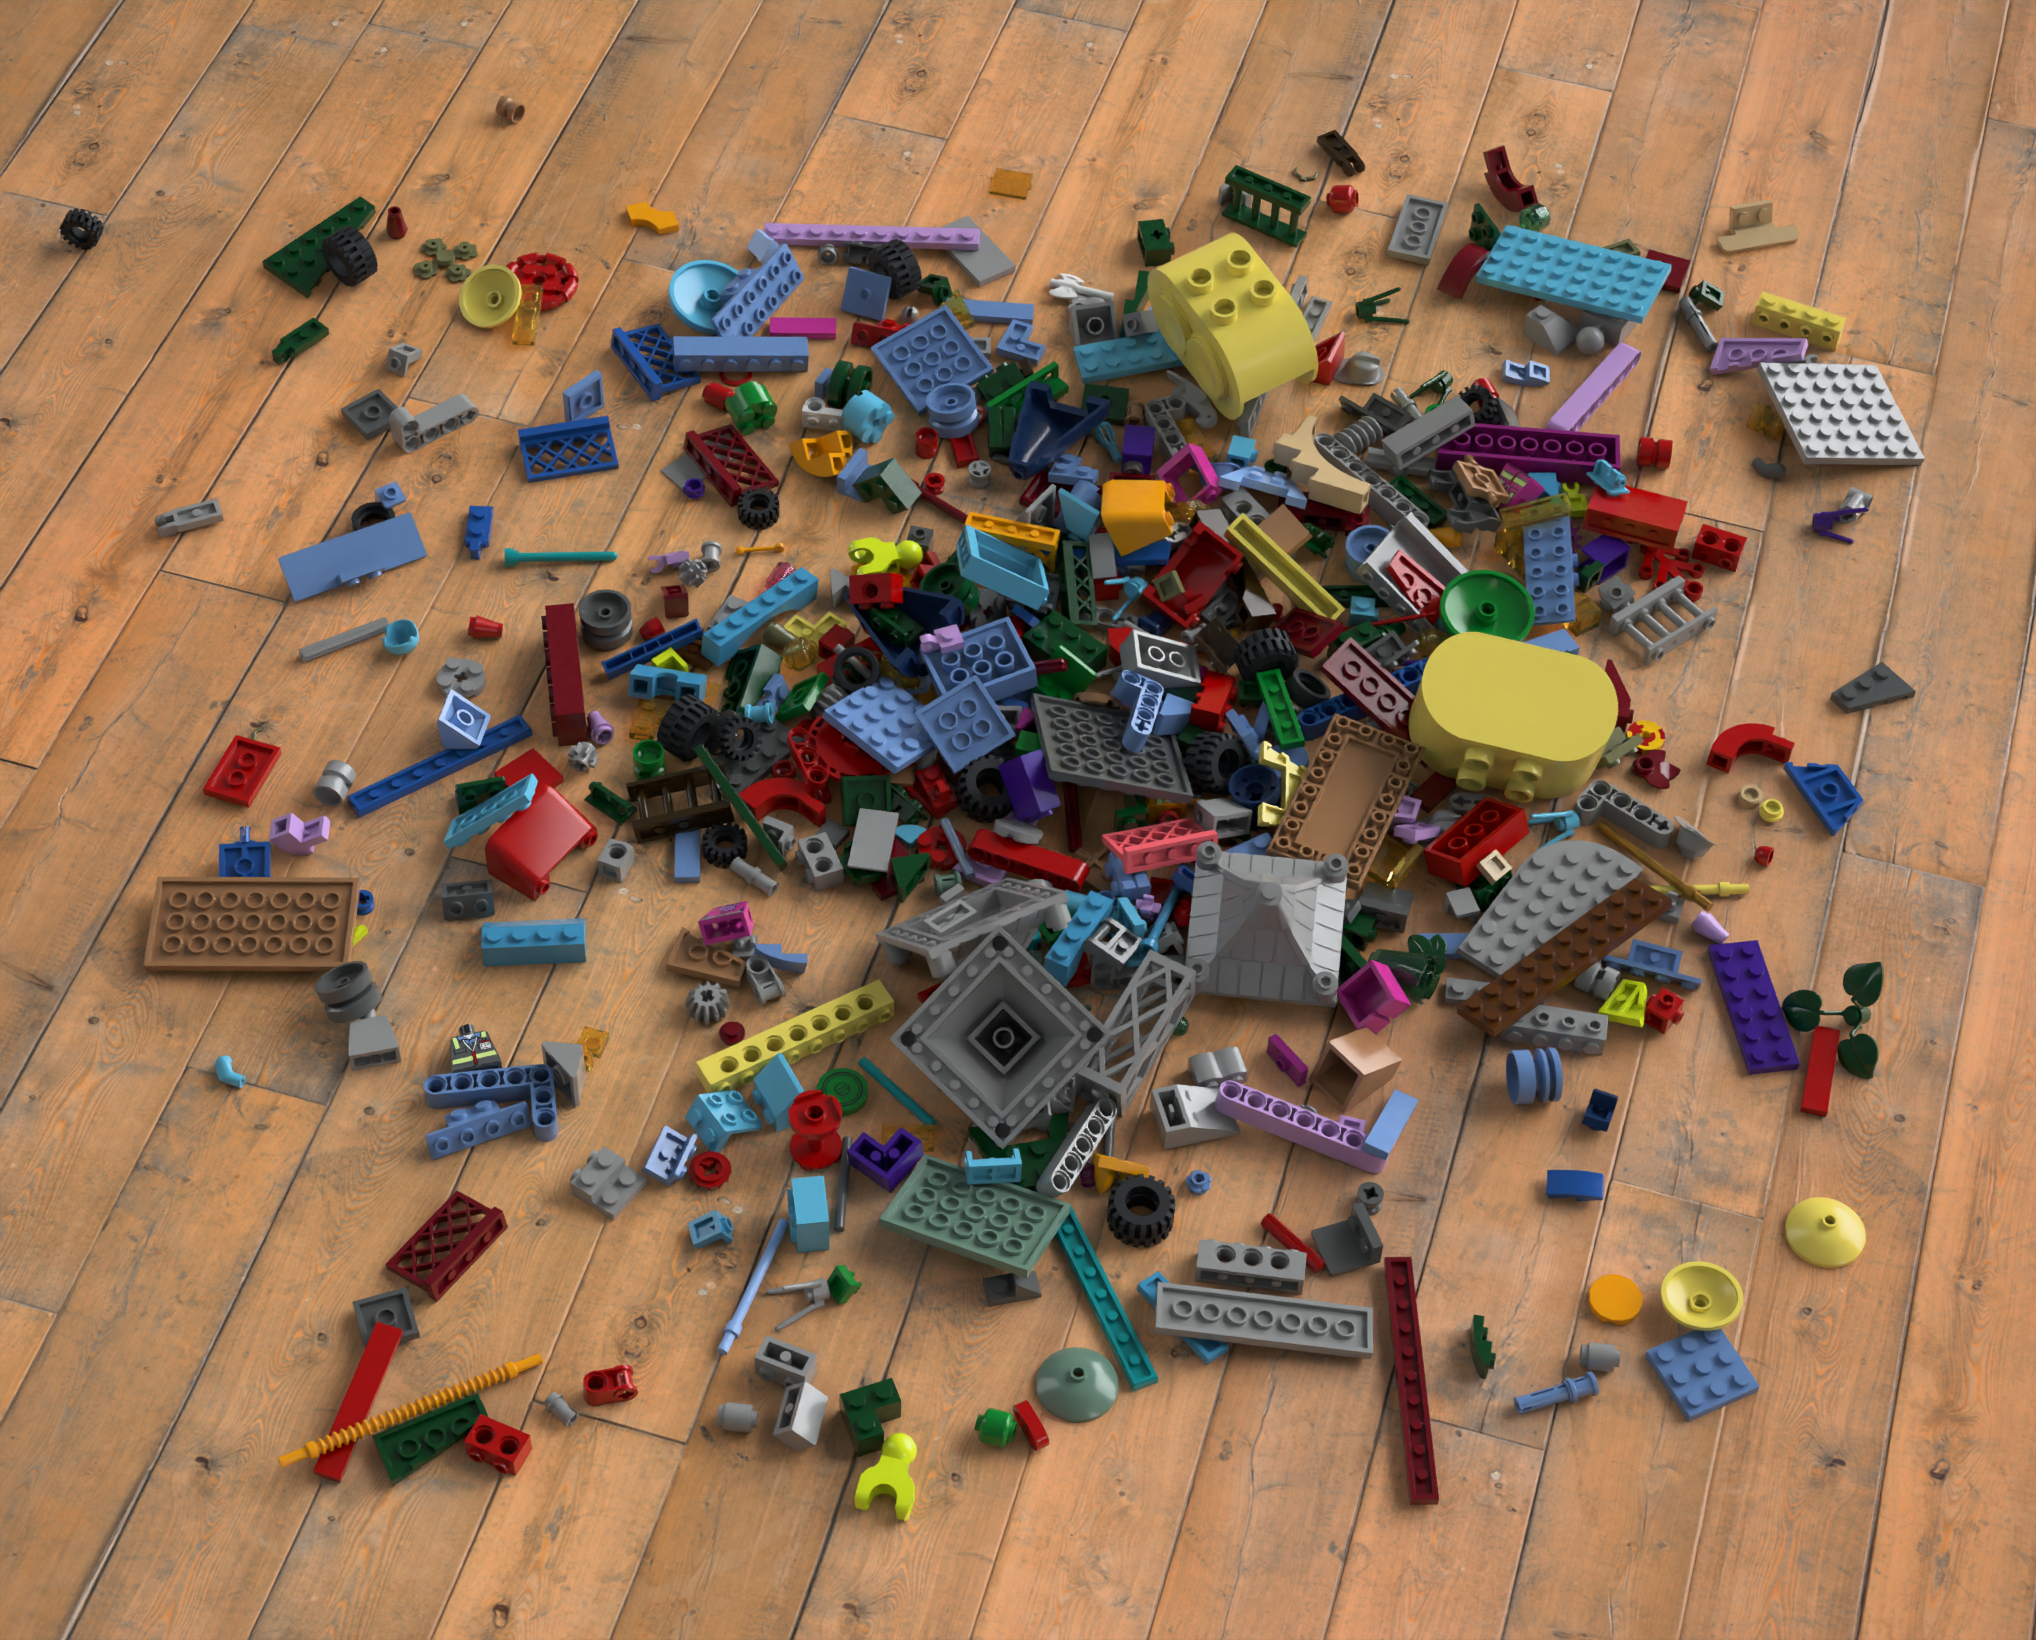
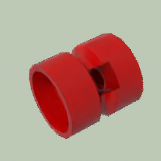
(1654, 452)

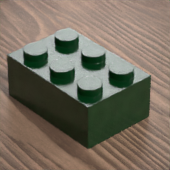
(1058, 630)

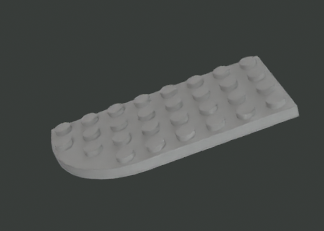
(1543, 899)

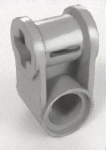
(764, 984)

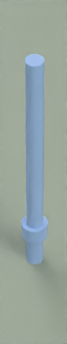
(733, 1327)

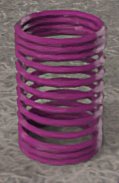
(1083, 1179)

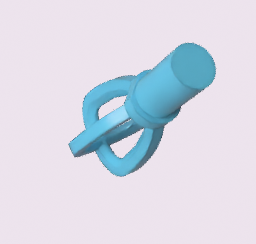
(1112, 446)

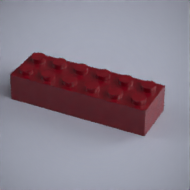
(564, 674)

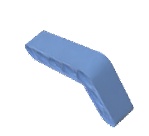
(501, 1090)

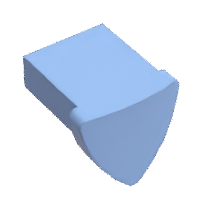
(762, 245)

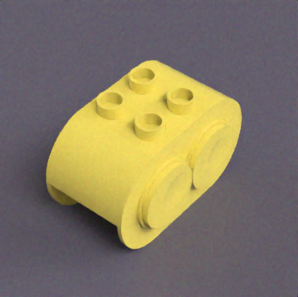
(1231, 323)
(1512, 716)

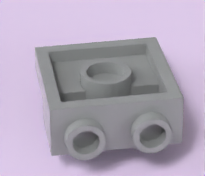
(606, 1183)

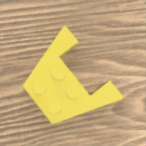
(1290, 779)

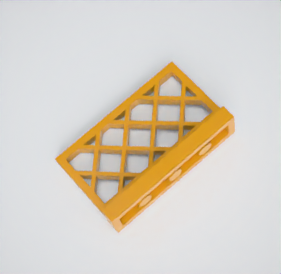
(1020, 533)

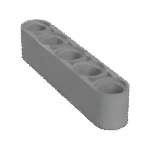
(1077, 1148)

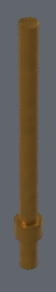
(1688, 891)

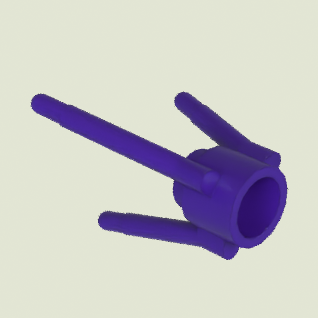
(1824, 521)

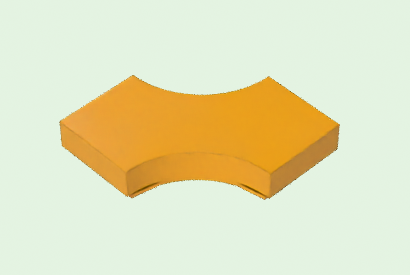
(643, 215)

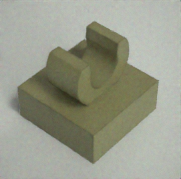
(1169, 586)

